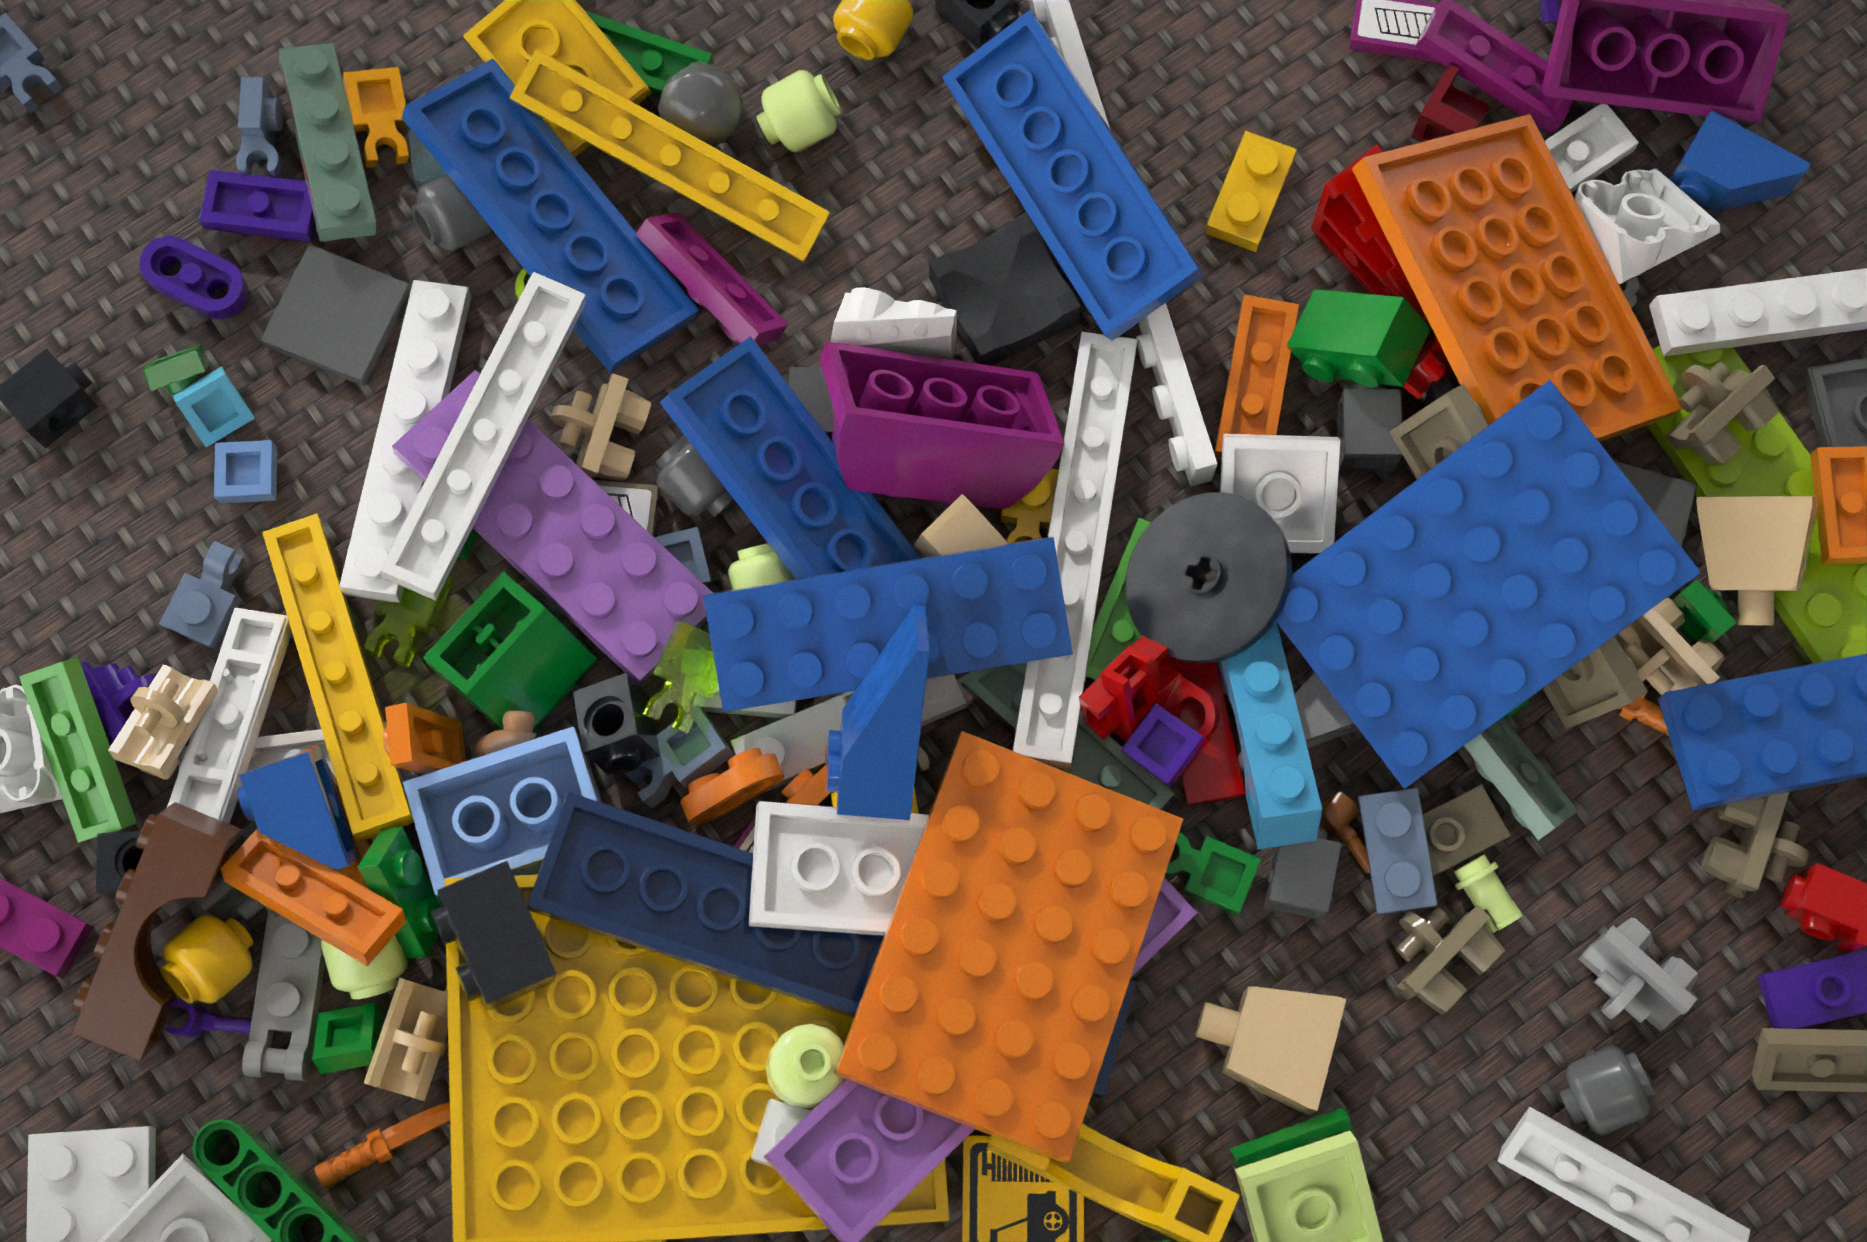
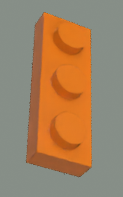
(1257, 368)
(314, 897)

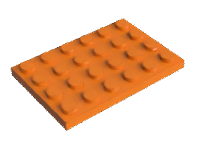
(1515, 276)
(1010, 948)

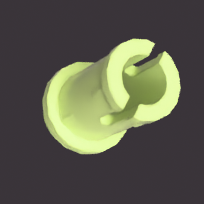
(1488, 892)

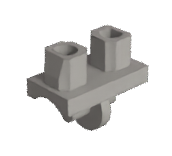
(1635, 979)

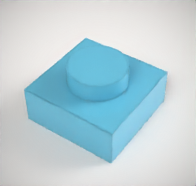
(213, 406)

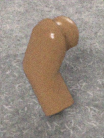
(516, 730)

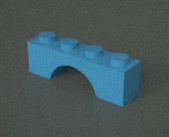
(1273, 744)

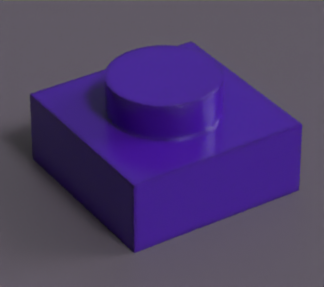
(1163, 745)

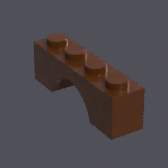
(128, 995)

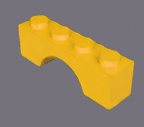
(1134, 1185)

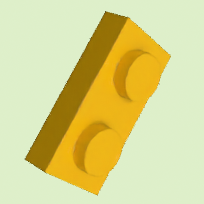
(1250, 191)

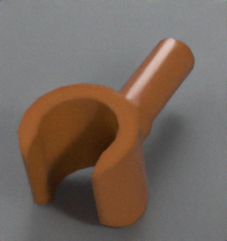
(1335, 817)

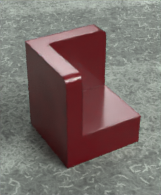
(1449, 110)

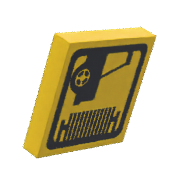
(1014, 1203)

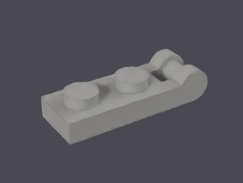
(285, 1001)

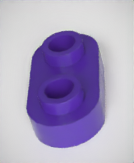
(198, 278)

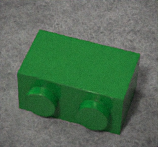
(1358, 338)

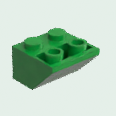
(510, 655)

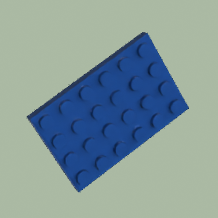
(1480, 584)

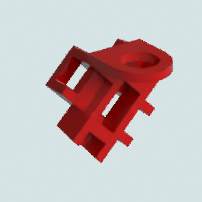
(1134, 685)

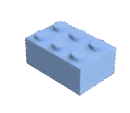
(498, 806)

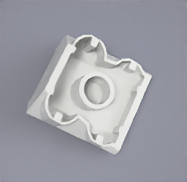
(1642, 221)
(880, 322)
(24, 765)

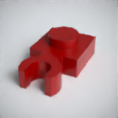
(1428, 367)

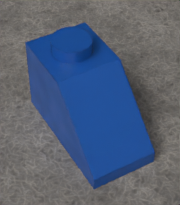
(1735, 167)
(300, 808)

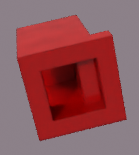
(1828, 906)

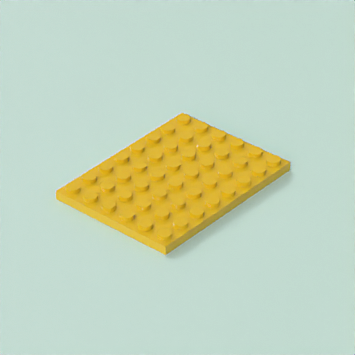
(624, 1102)

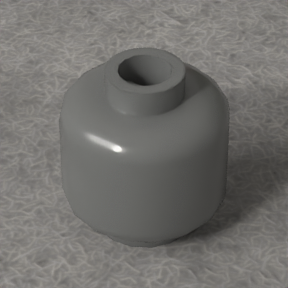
(447, 216)
(690, 481)
(1607, 1090)

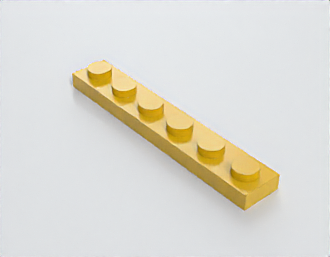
(669, 155)
(337, 677)

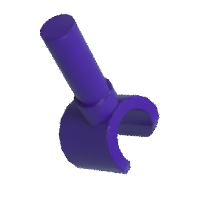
(203, 1021)

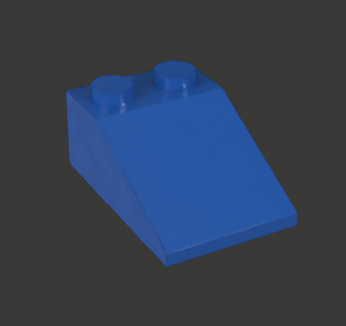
(879, 734)

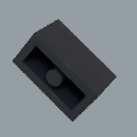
(494, 937)

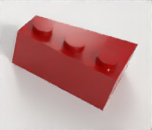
(1356, 238)

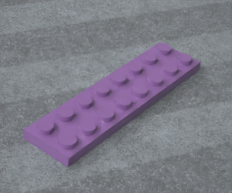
(871, 1150)

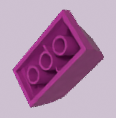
(1668, 54)
(938, 426)

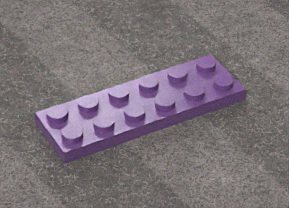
(572, 542)

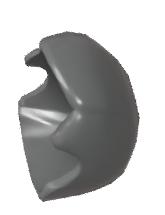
(702, 102)

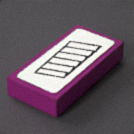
(1390, 27)

